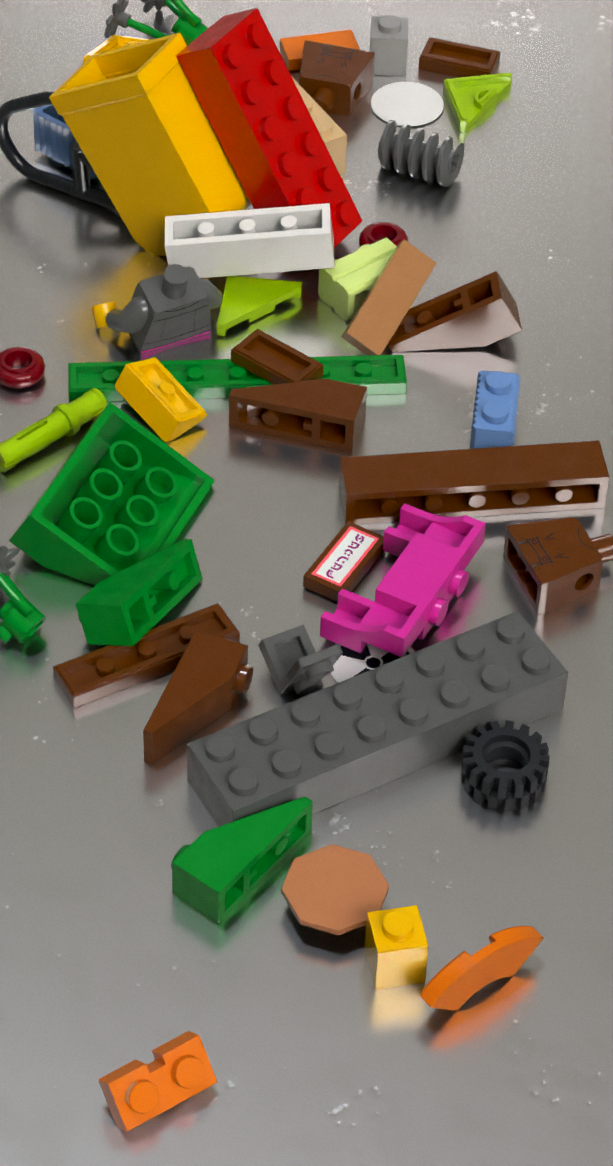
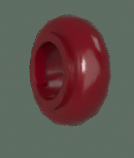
(381, 230)
(22, 377)

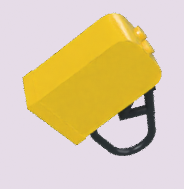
(140, 137)

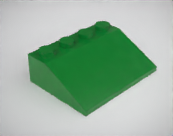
(112, 501)

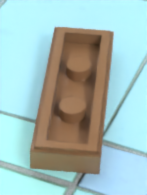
(389, 299)

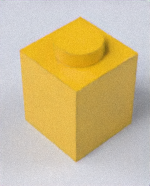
(396, 947)

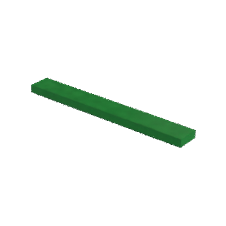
(218, 376)

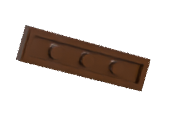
(156, 653)

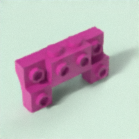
(415, 589)

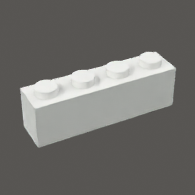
(252, 240)

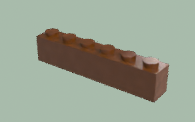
(474, 481)

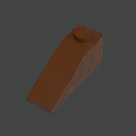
(460, 318)
(304, 411)
(198, 693)

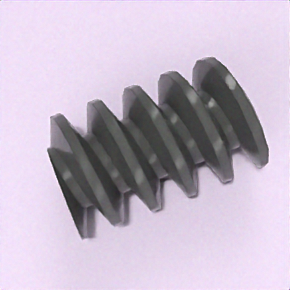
(420, 156)

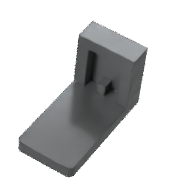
(295, 662)

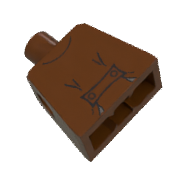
(336, 76)
(555, 561)

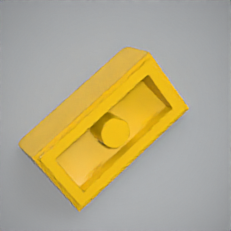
(159, 398)

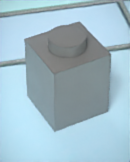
(390, 45)

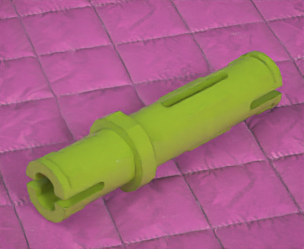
(62, 421)

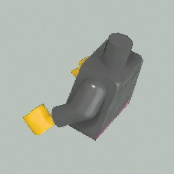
(163, 309)

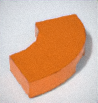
(469, 974)

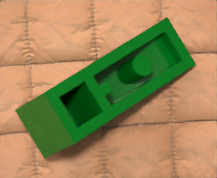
(138, 597)
(237, 856)

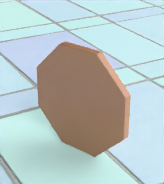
(334, 889)

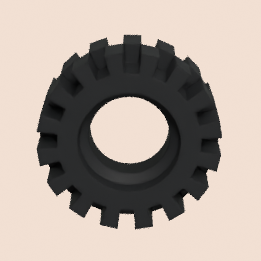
(504, 745)

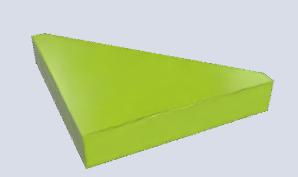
(474, 96)
(252, 298)

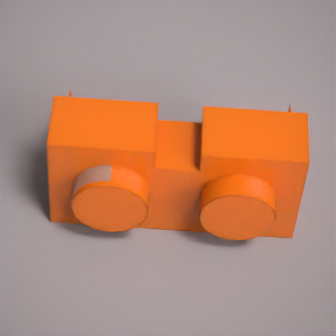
(144, 1091)

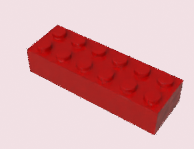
(264, 120)

